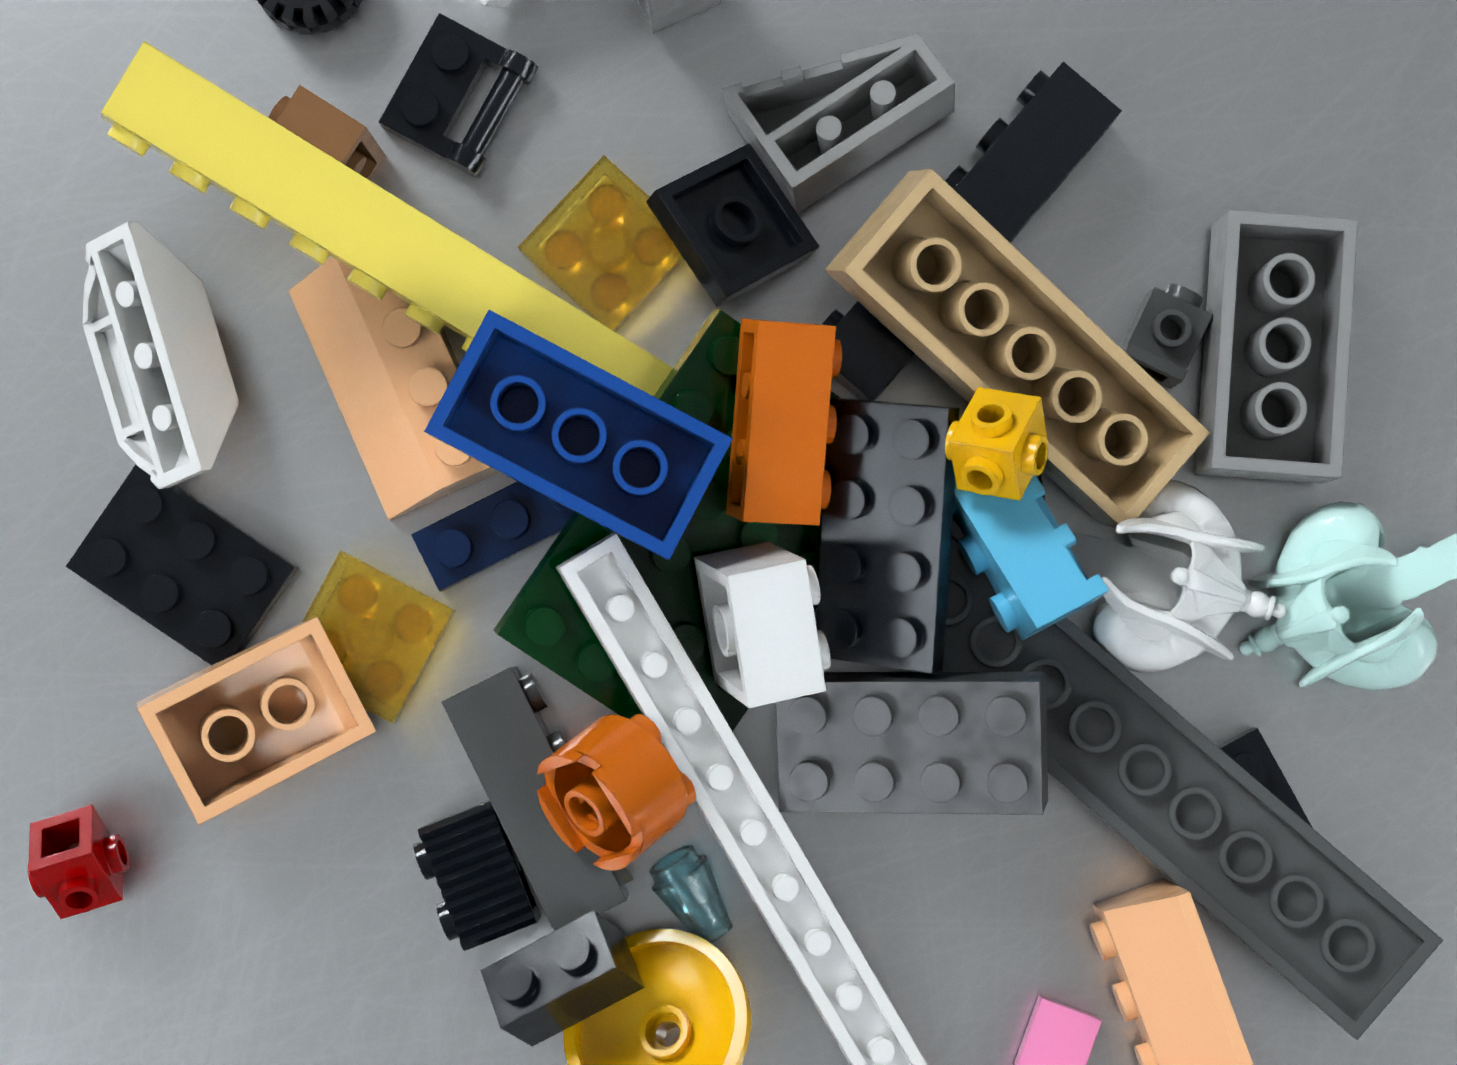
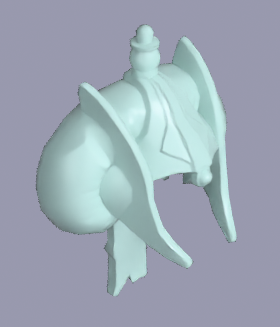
(1348, 598)

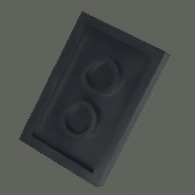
(182, 567)

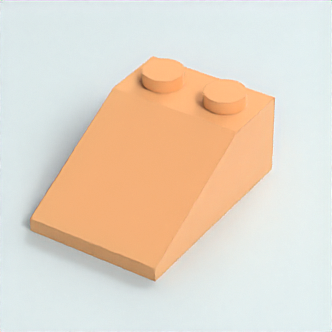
(255, 719)

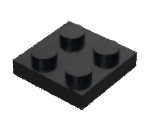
(732, 224)

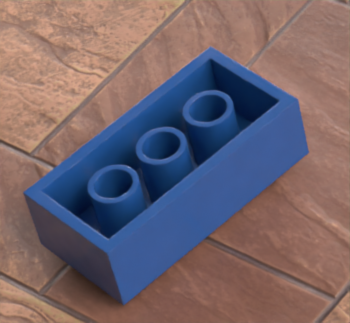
(578, 435)

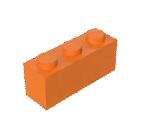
(782, 422)

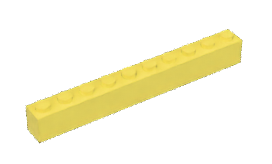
(346, 216)

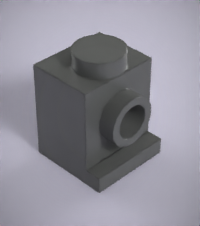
(1160, 357)

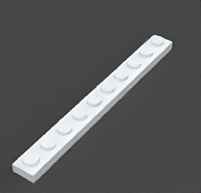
(737, 805)

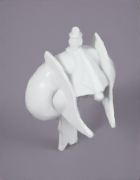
(1173, 584)

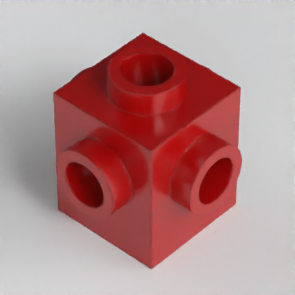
(76, 862)

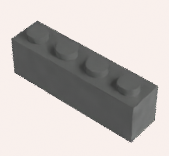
(505, 745)

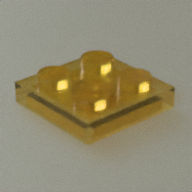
(603, 246)
(379, 631)

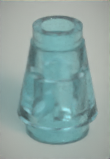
(691, 892)

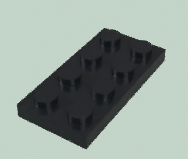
(887, 535)

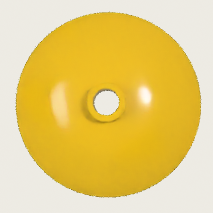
(685, 987)

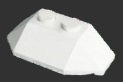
(156, 355)

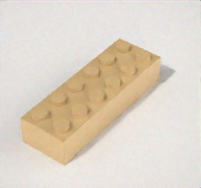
(1000, 324)

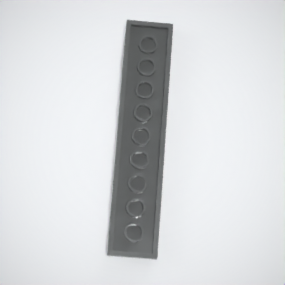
(1199, 814)

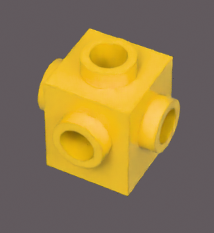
(998, 443)

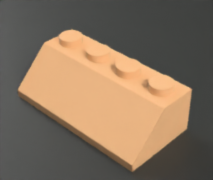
(387, 386)
(1168, 977)

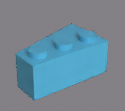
(1024, 559)

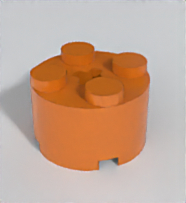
(614, 790)

